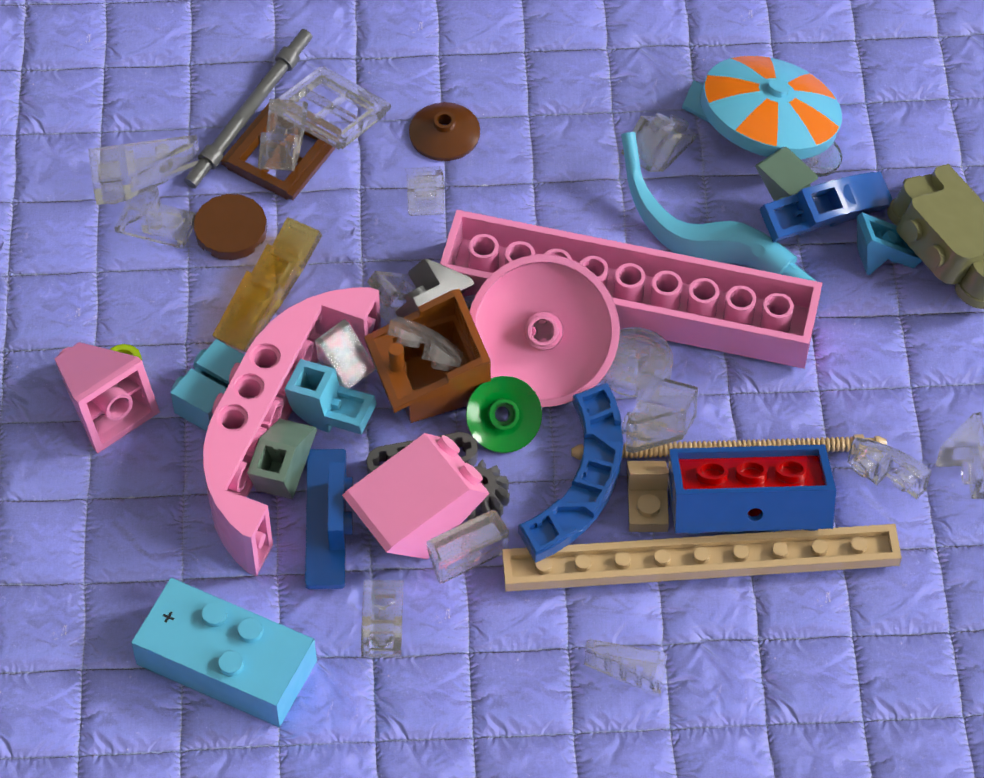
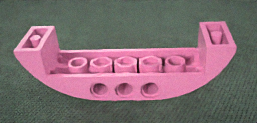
(257, 401)

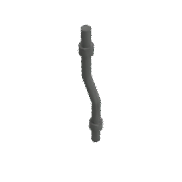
(213, 154)

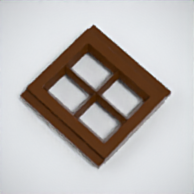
(296, 180)

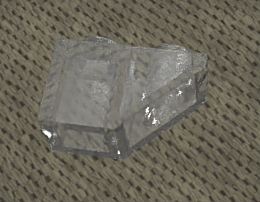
(661, 140)
(660, 414)

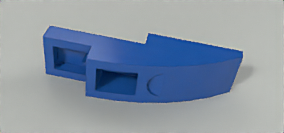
(826, 205)

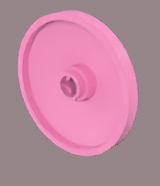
(547, 325)

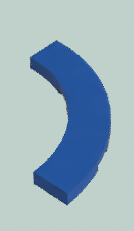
(592, 483)

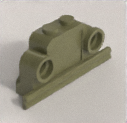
(945, 229)

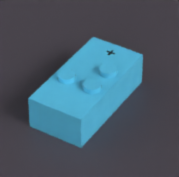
(224, 651)

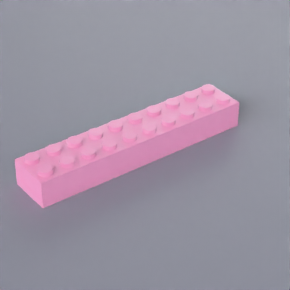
(655, 289)

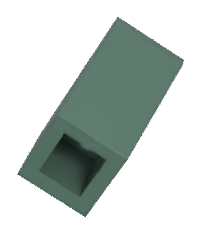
(281, 458)

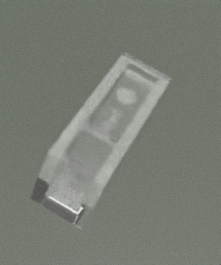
(133, 168)

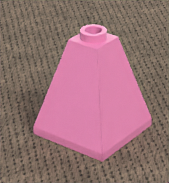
(107, 391)

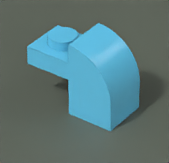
(323, 403)

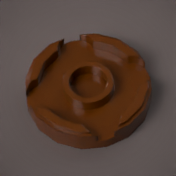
(230, 226)

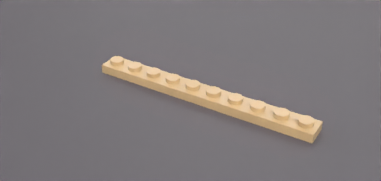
(704, 557)

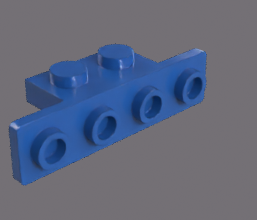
(326, 519)

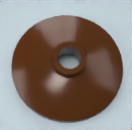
(444, 141)

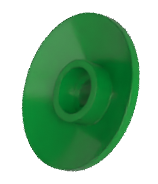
(522, 419)

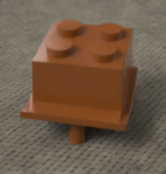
(411, 380)

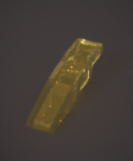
(268, 285)

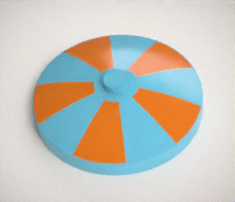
(770, 106)

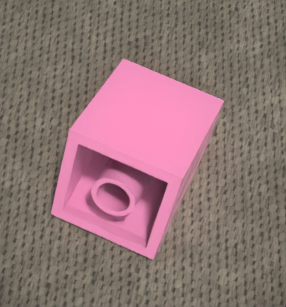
(417, 495)

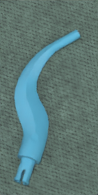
(715, 241)

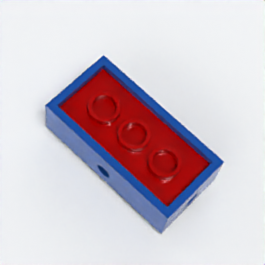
(751, 489)

